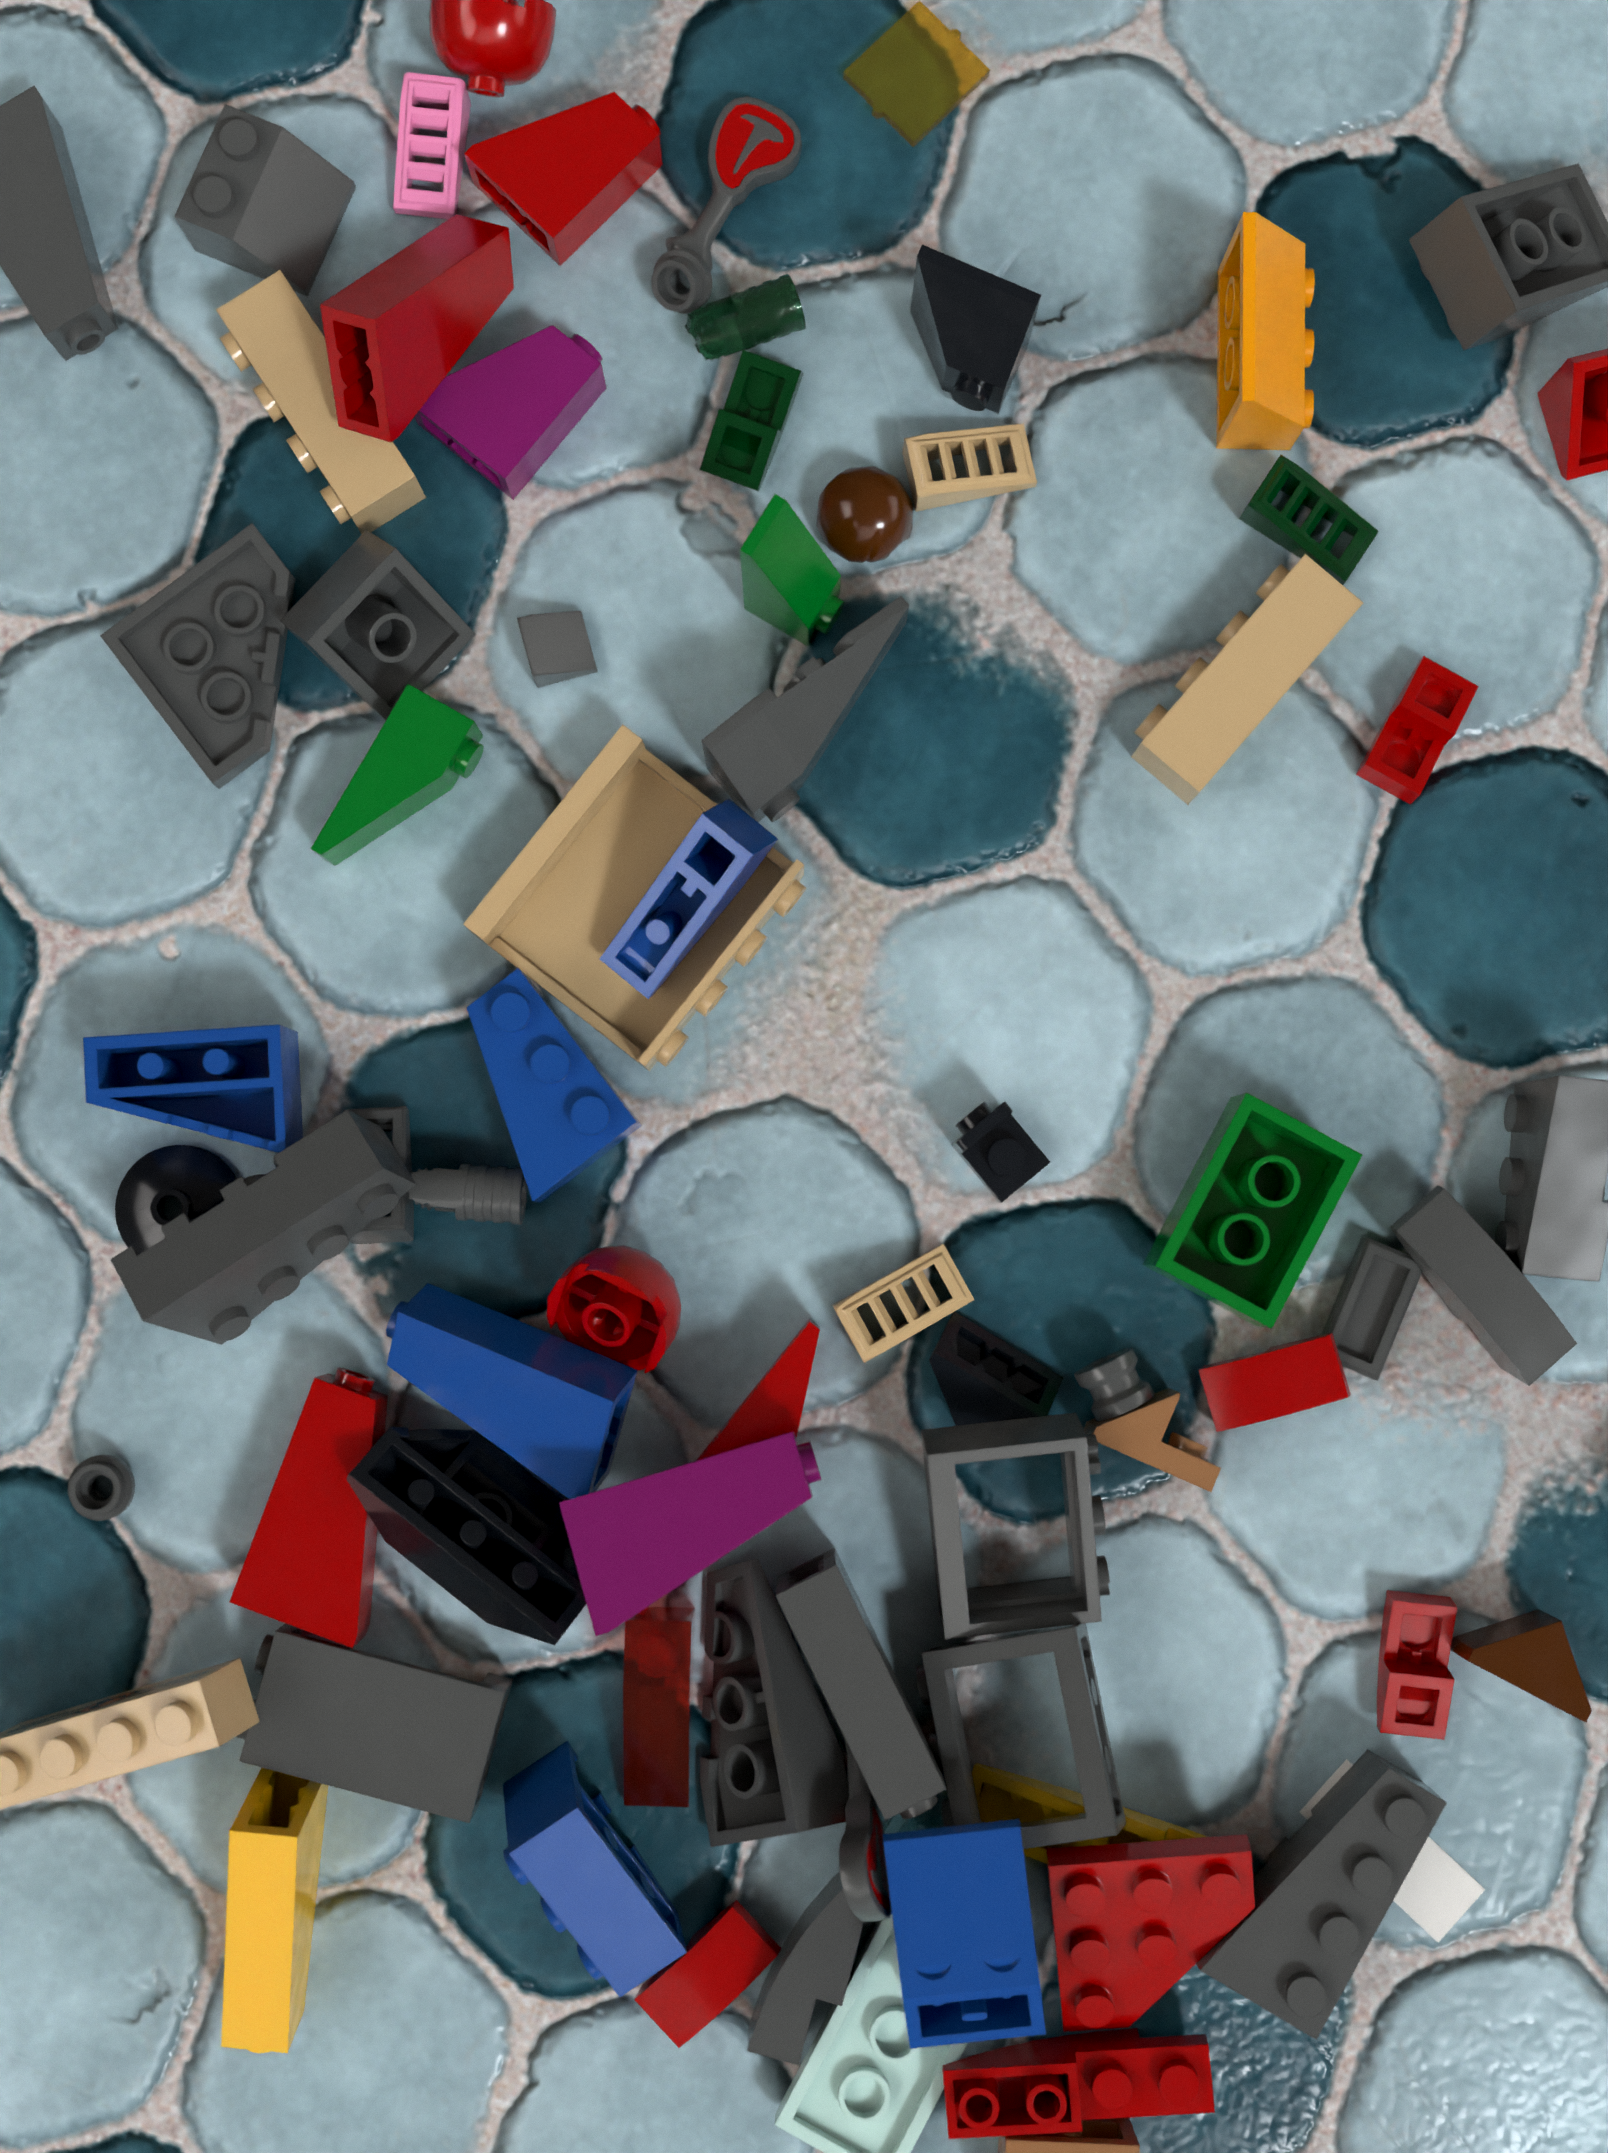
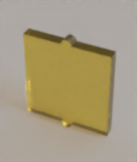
(916, 73)

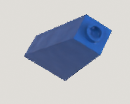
(515, 1385)

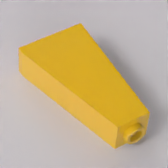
(271, 1910)

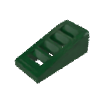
(1323, 503)

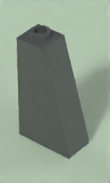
(46, 230)
(860, 1686)

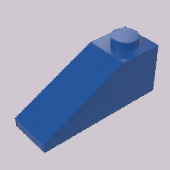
(688, 896)

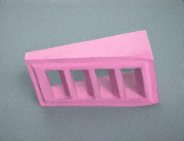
(438, 105)

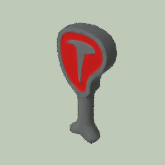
(747, 150)
(862, 1851)

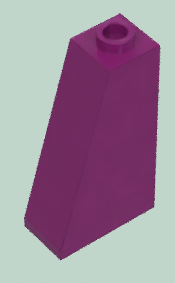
(670, 1525)

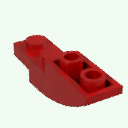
(1075, 2078)

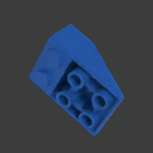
(964, 1933)

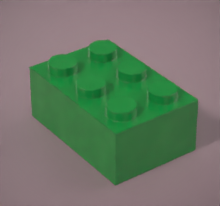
(1252, 1210)

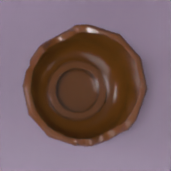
(864, 514)

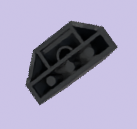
(474, 1526)

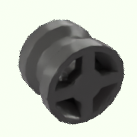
(1114, 1384)

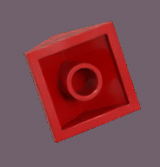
(1577, 414)

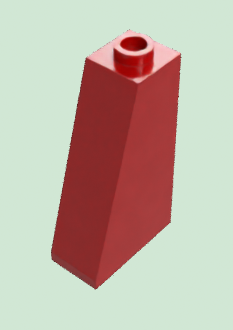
(411, 322)
(315, 1539)

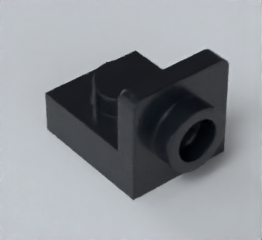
(998, 1149)

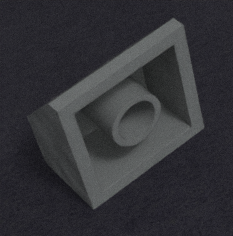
(263, 200)
(378, 624)

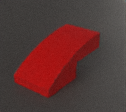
(1417, 730)
(1274, 1382)
(1413, 1664)
(709, 1976)

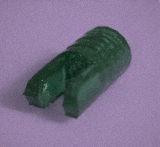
(747, 318)

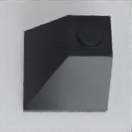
(971, 327)

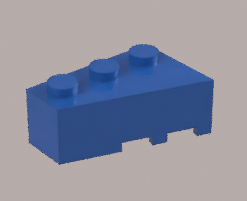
(547, 1086)

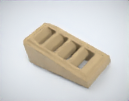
(952, 490)
(915, 1323)

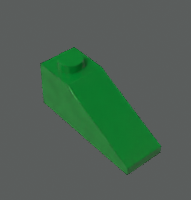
(789, 575)
(405, 769)

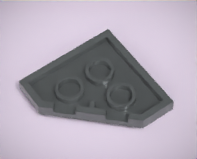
(214, 653)

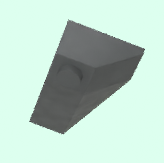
(777, 741)

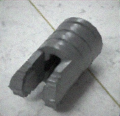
(473, 1192)

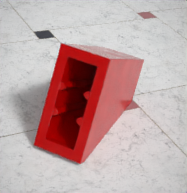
(568, 170)

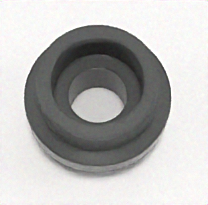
(668, 286)
(83, 1493)

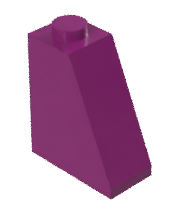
(515, 405)

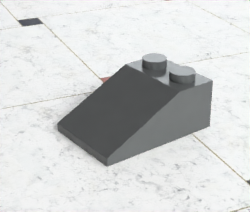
(1515, 253)

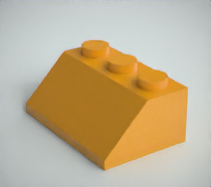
(1263, 338)

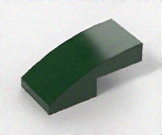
(751, 421)

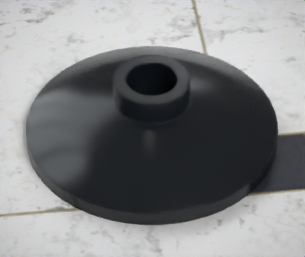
(169, 1171)

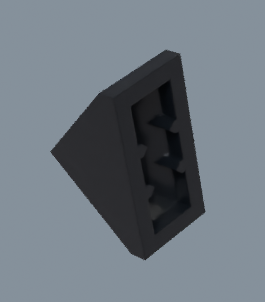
(988, 1377)

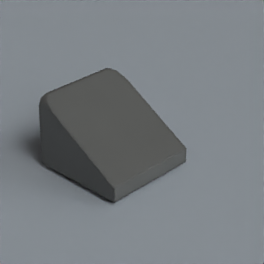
(556, 646)

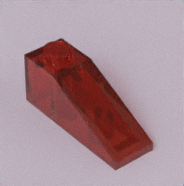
(658, 1706)

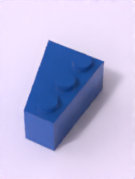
(207, 1080)
(588, 1874)

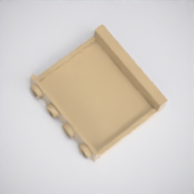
(588, 874)

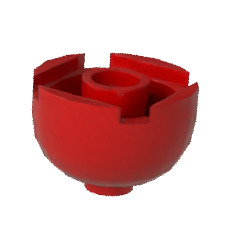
(492, 40)
(617, 1305)

